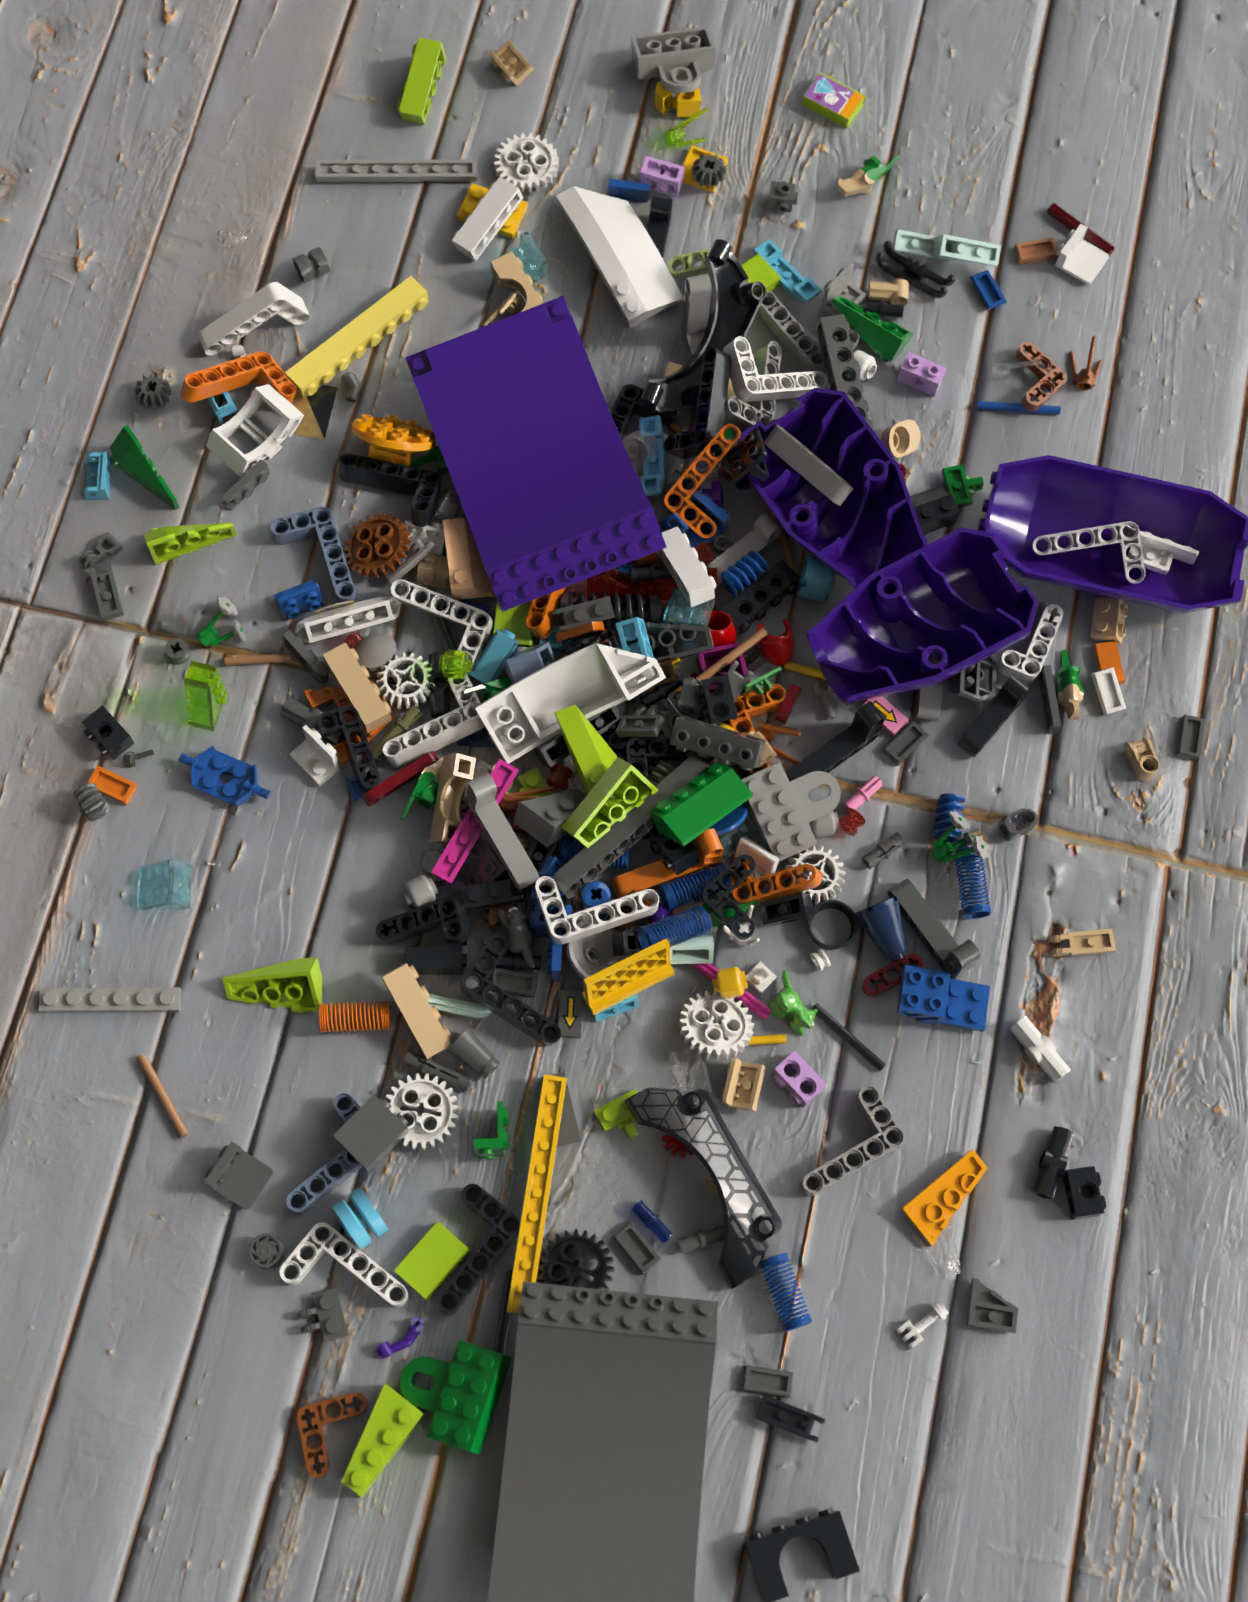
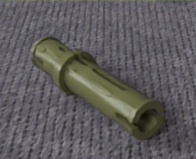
(401, 726)

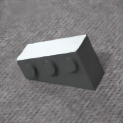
(547, 814)

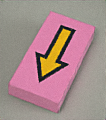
(894, 718)

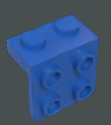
(717, 514)

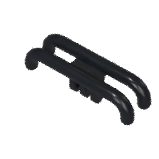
(913, 272)

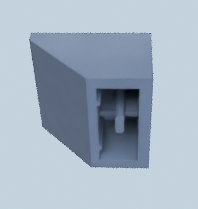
(529, 661)

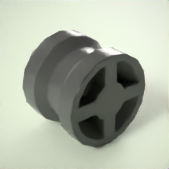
(179, 656)

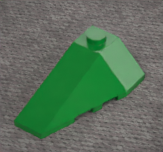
(882, 337)
(132, 460)

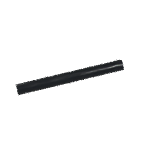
(847, 1036)

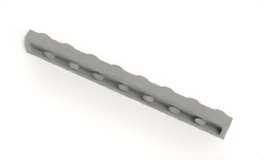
(395, 170)

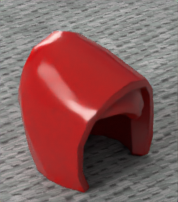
(722, 629)
(778, 649)

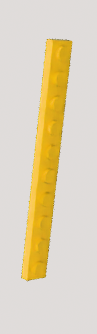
(537, 1188)

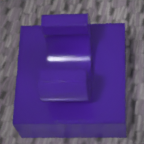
(716, 493)

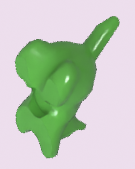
(789, 1005)

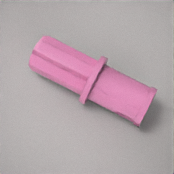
(862, 794)

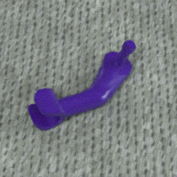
(415, 1327)

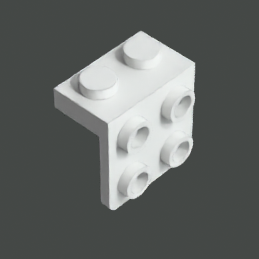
(1080, 257)

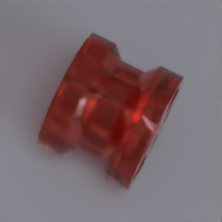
(559, 777)
(851, 821)

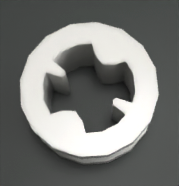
(820, 960)

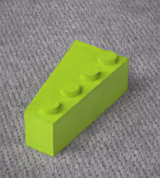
(421, 80)
(608, 802)
(382, 1438)

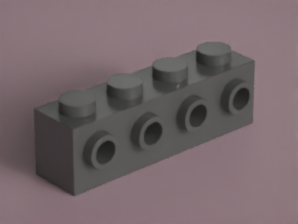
(717, 742)

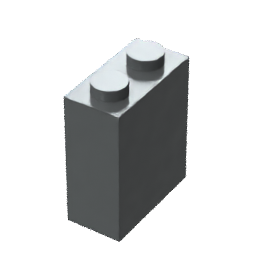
(371, 1132)

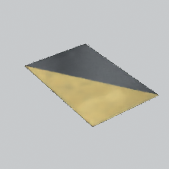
(316, 412)

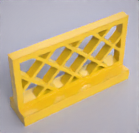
(628, 977)

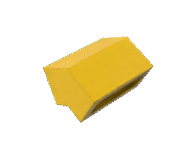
(663, 98)

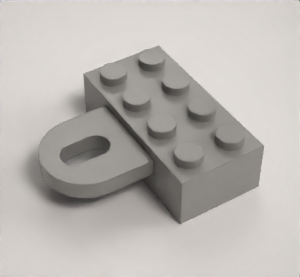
(674, 55)
(784, 810)

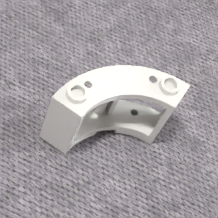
(267, 446)

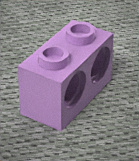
(662, 176)
(804, 1075)

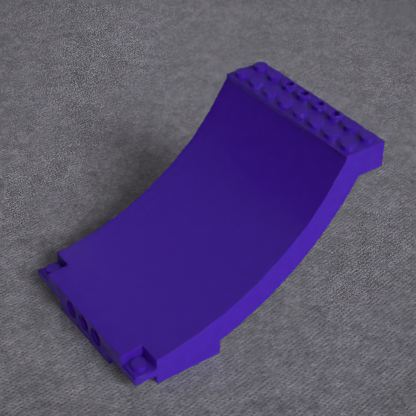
(534, 454)

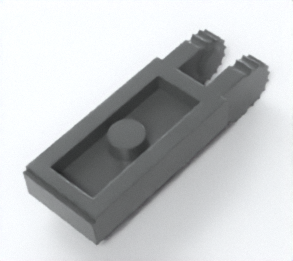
(306, 657)

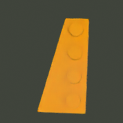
(944, 1196)

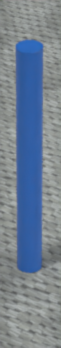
(1014, 407)

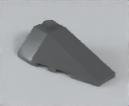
(678, 640)

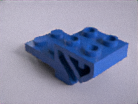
(538, 924)
(941, 1000)

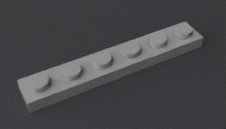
(109, 1000)

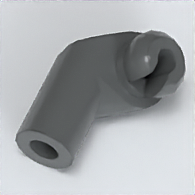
(354, 386)

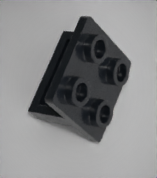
(749, 457)

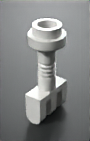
(939, 1311)

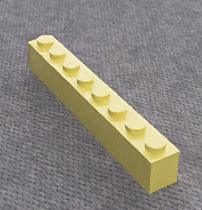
(357, 337)

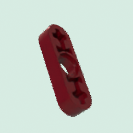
(889, 984)

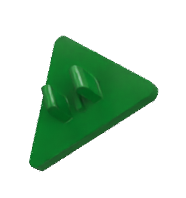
(763, 680)

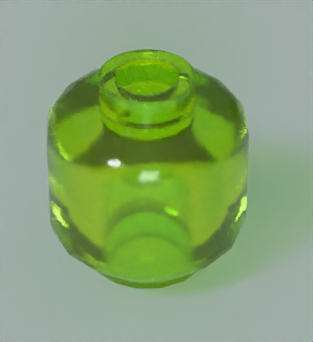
(455, 664)

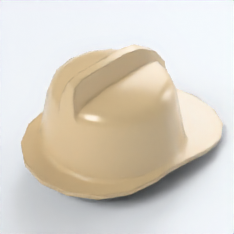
(901, 438)

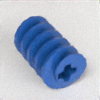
(743, 571)
(947, 803)
(595, 894)

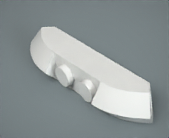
(348, 618)

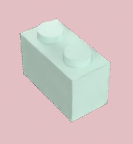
(695, 951)

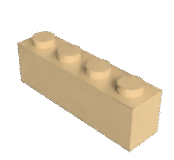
(356, 686)
(416, 1010)

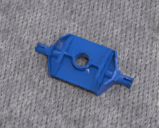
(212, 764)

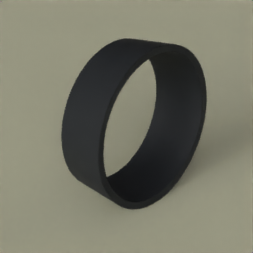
(844, 908)

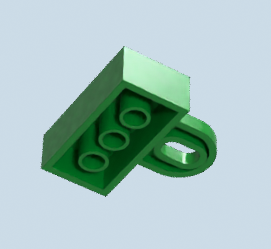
(461, 1395)

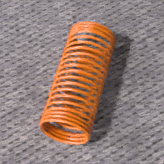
(323, 1015)

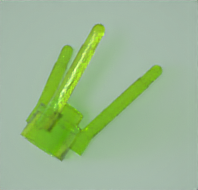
(676, 135)

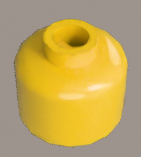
(730, 982)

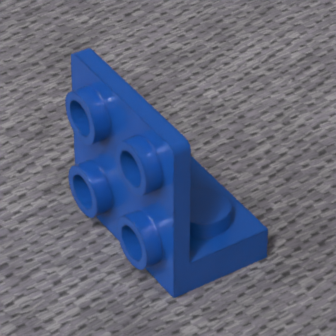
(299, 600)

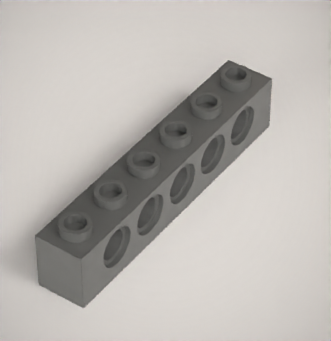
(839, 327)

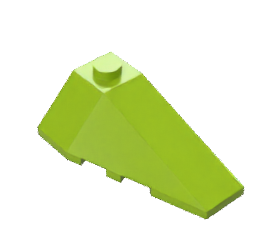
(176, 541)
(586, 746)
(285, 984)

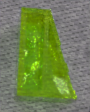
(206, 694)

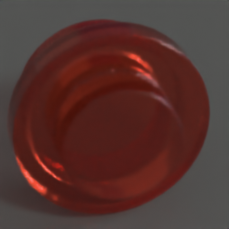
(353, 639)

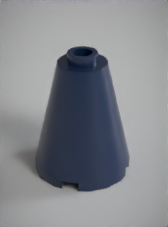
(885, 927)

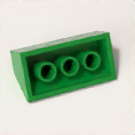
(700, 804)

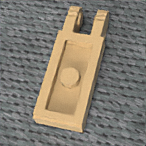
(1084, 943)

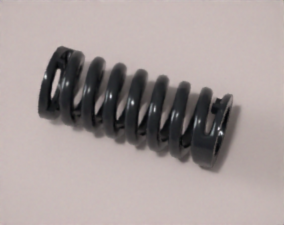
(652, 606)

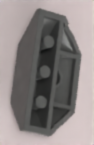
(976, 682)

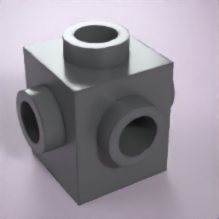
(782, 196)

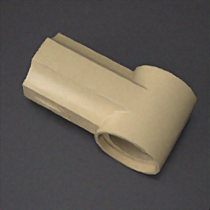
(894, 292)

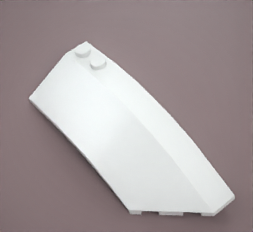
(621, 253)
(588, 678)

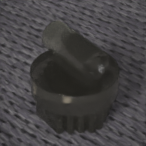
(754, 658)

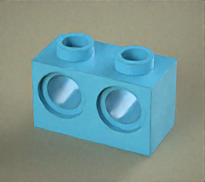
(634, 636)

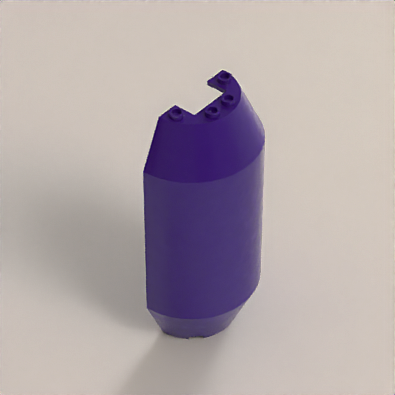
(1067, 495)

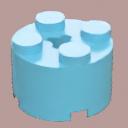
(815, 580)

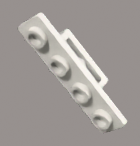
(1159, 552)

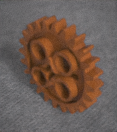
(377, 545)

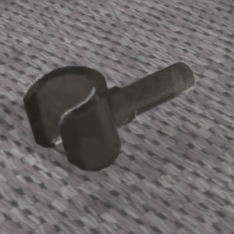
(129, 758)

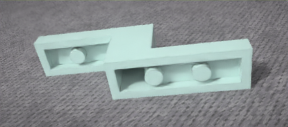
(946, 247)

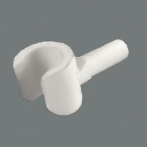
(238, 351)

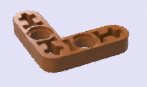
(1046, 375)
(320, 1419)

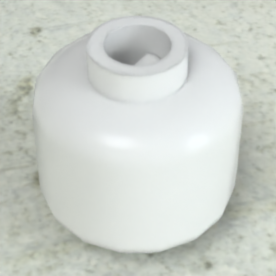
(866, 363)

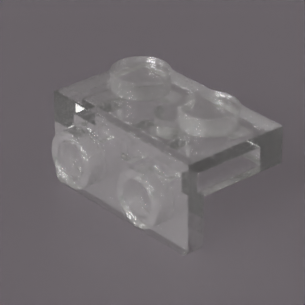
(689, 1071)

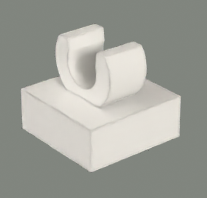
(760, 977)

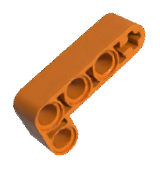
(776, 882)

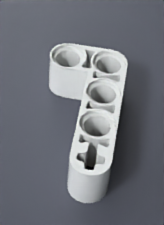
(1037, 643)

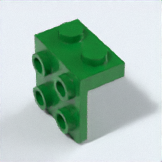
(494, 1147)

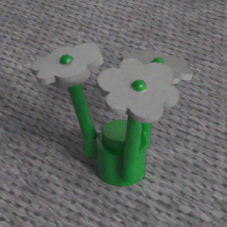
(208, 634)
(943, 850)

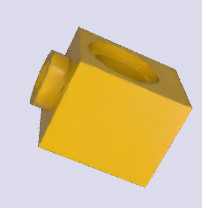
(687, 103)

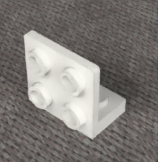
(316, 757)

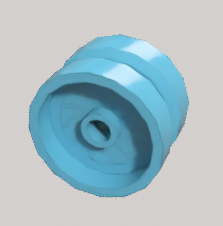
(360, 1218)

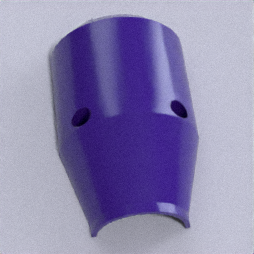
(877, 517)
(940, 603)

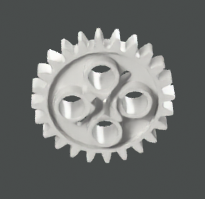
(523, 157)
(715, 1025)
(425, 1090)

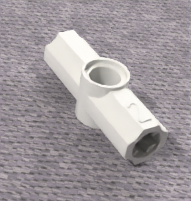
(1040, 1049)

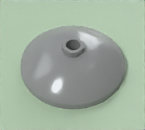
(599, 948)

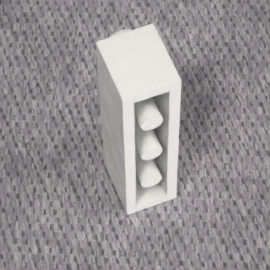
(487, 218)
(686, 568)

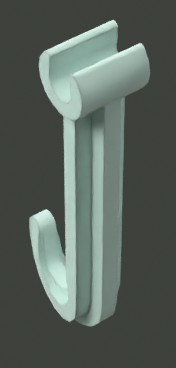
(461, 1007)

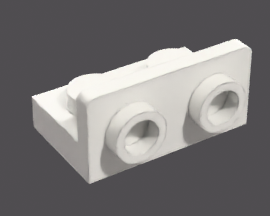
(435, 534)

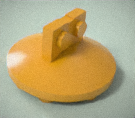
(391, 441)

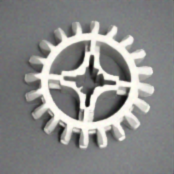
(393, 671)
(824, 859)

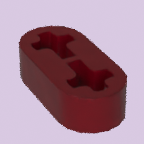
(788, 703)

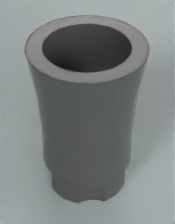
(474, 1054)

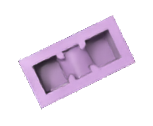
(921, 374)

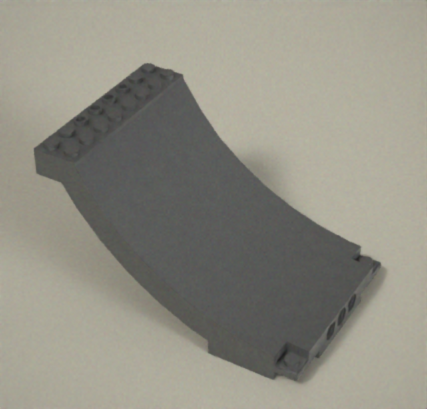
(604, 1447)

